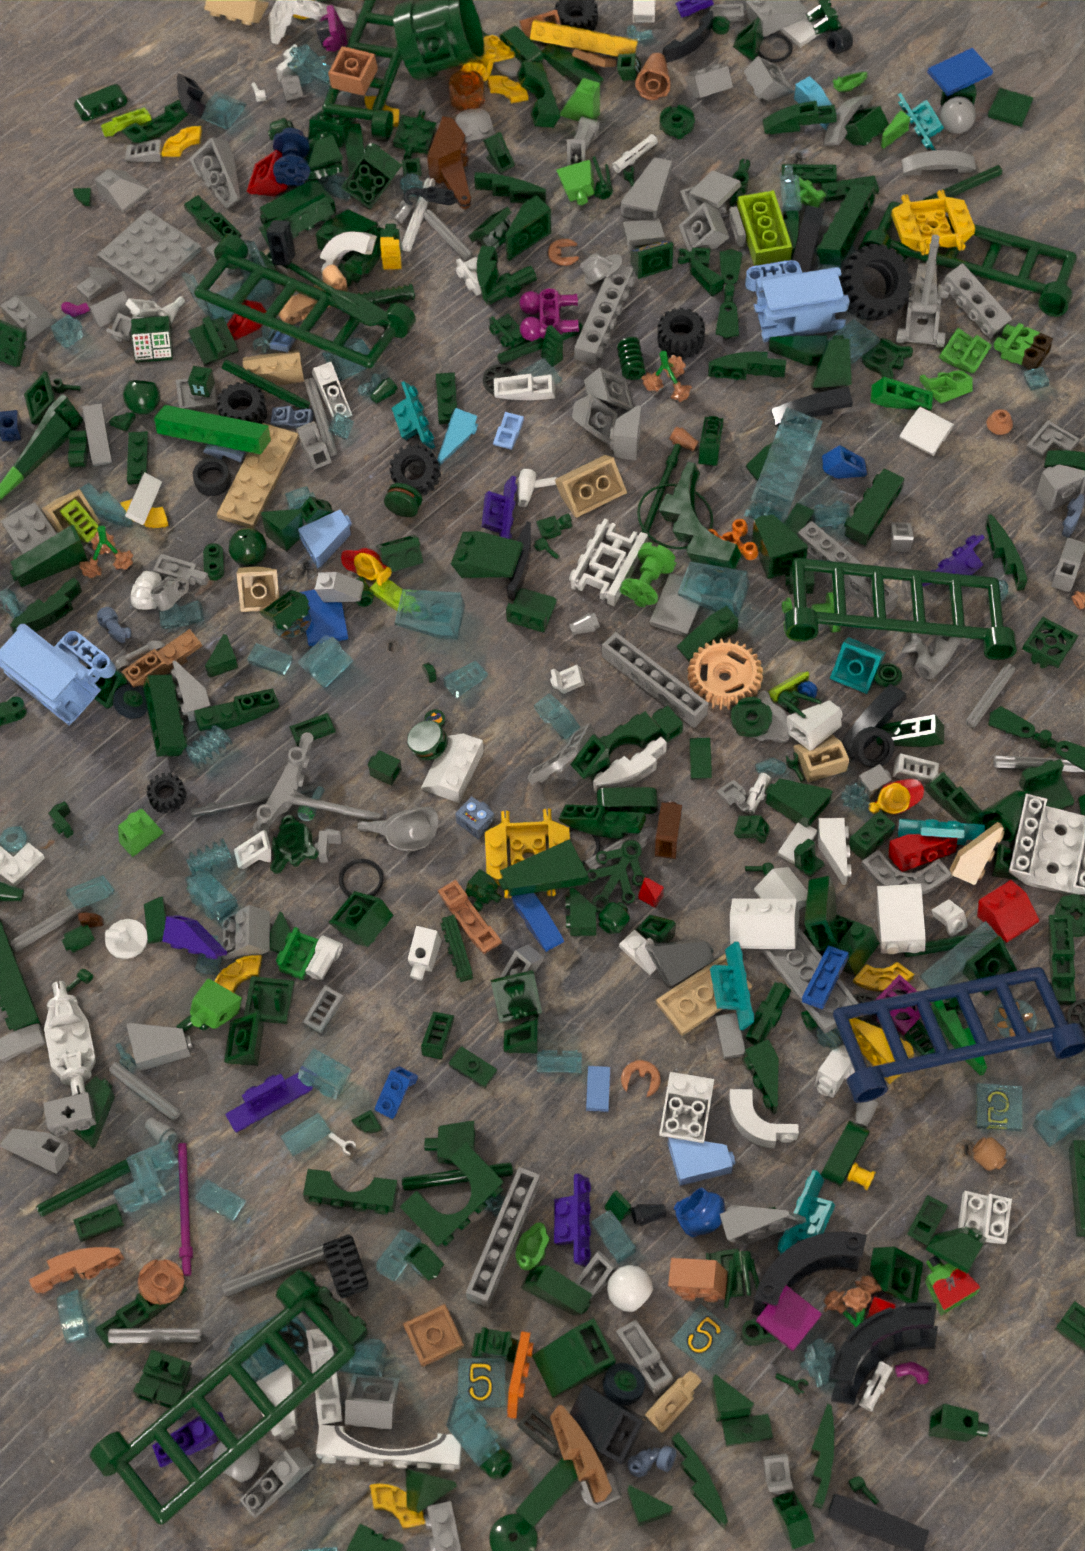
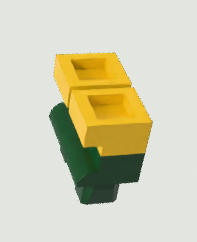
(391, 247)

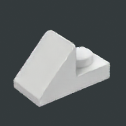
(142, 308)
(253, 850)
(635, 947)

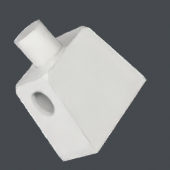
(427, 944)

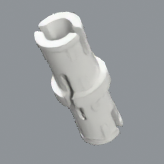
(757, 792)
(868, 1400)

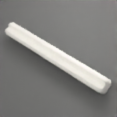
(416, 219)

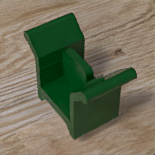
(495, 1343)

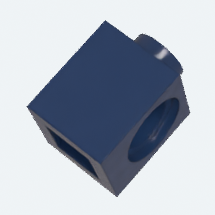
(10, 425)

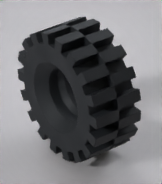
(585, 8)

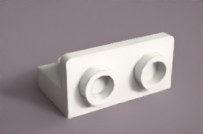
(468, 272)

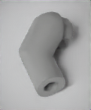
(404, 212)

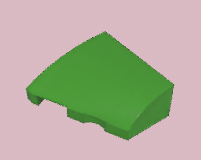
(948, 385)

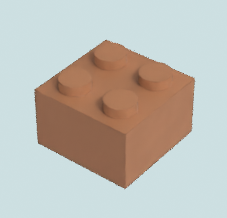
(353, 71)
(698, 1279)

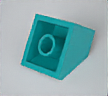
(857, 665)

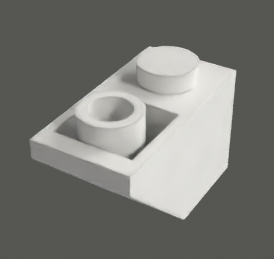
(832, 1074)

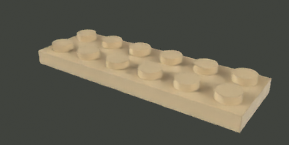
(257, 479)

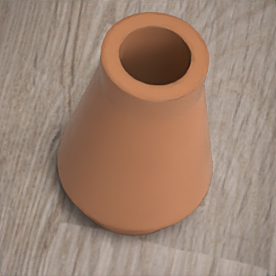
(683, 438)

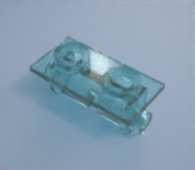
(552, 1062)

